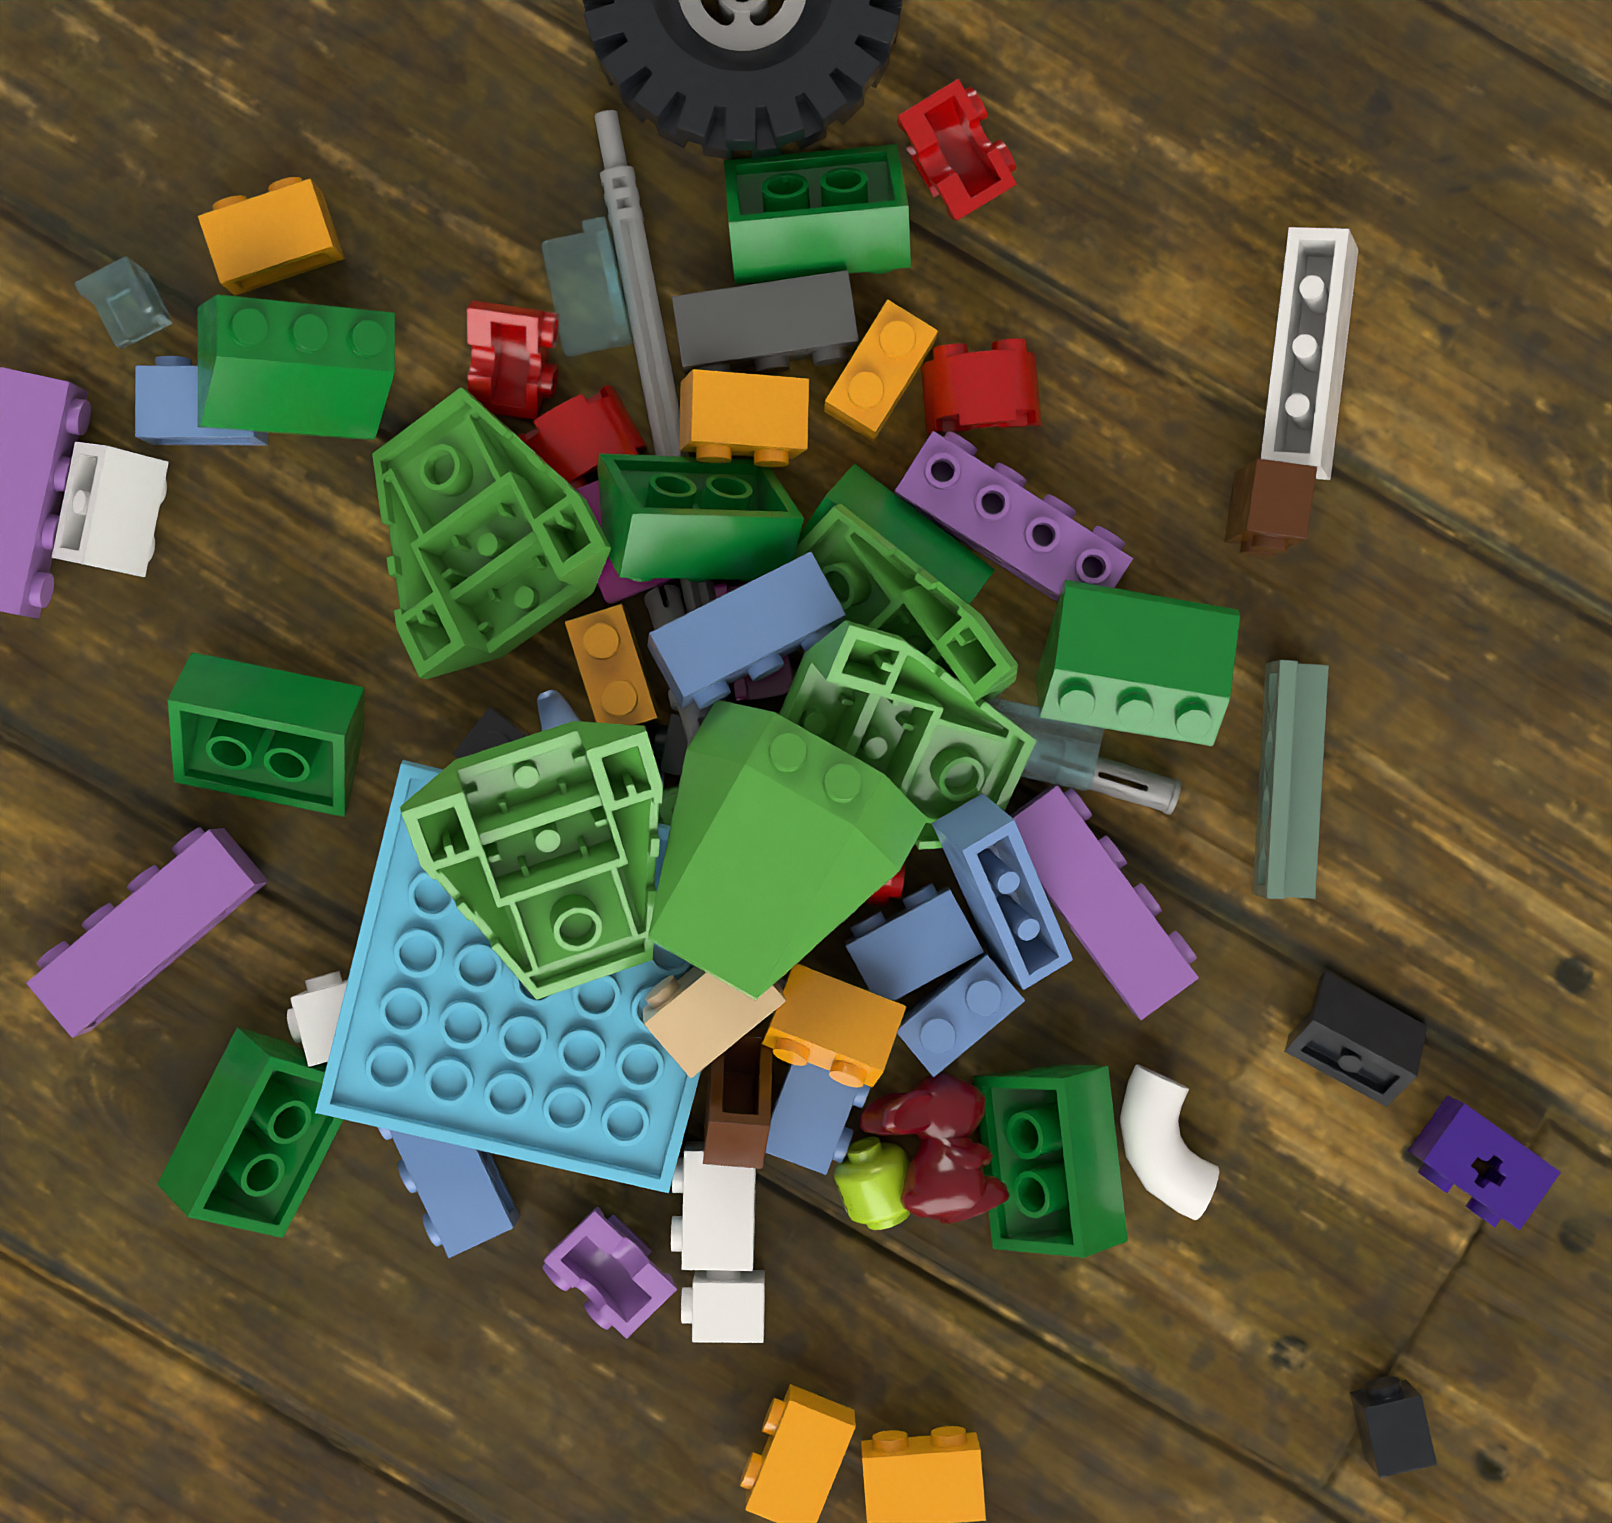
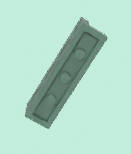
(1290, 780)

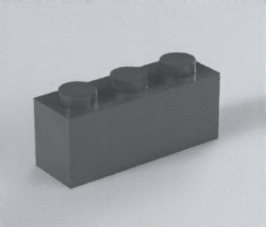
(767, 324)

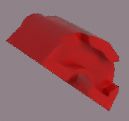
(954, 150)
(511, 357)
(981, 388)
(580, 430)

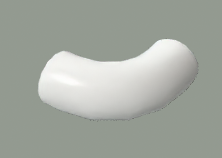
(1156, 1147)

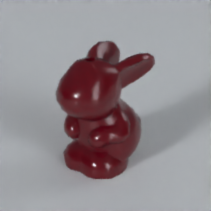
(947, 1169)

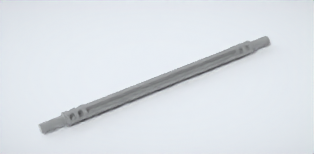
(644, 311)

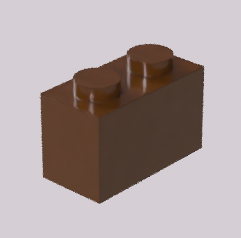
(1270, 506)
(739, 1104)

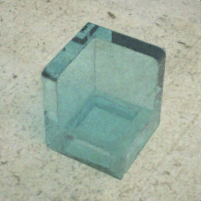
(125, 301)

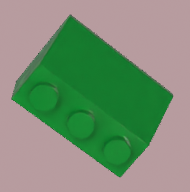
(817, 214)
(293, 367)
(695, 518)
(908, 531)
(1138, 663)
(266, 733)
(252, 1138)
(1058, 1158)

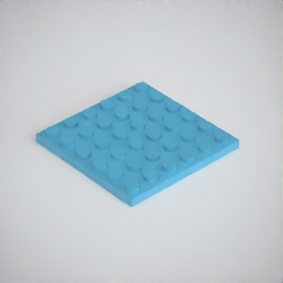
(463, 1054)

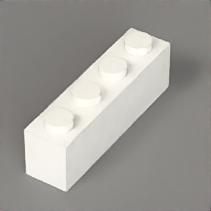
(1310, 348)

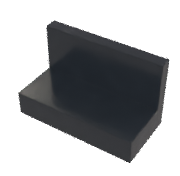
(1359, 1040)

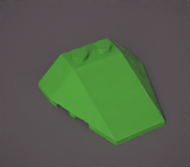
(479, 537)
(896, 595)
(908, 721)
(772, 846)
(549, 849)

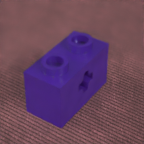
(1515, 1174)

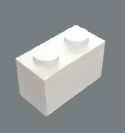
(110, 509)
(717, 1213)

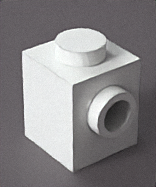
(316, 1015)
(725, 1306)

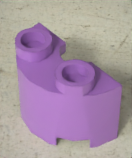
(611, 1270)

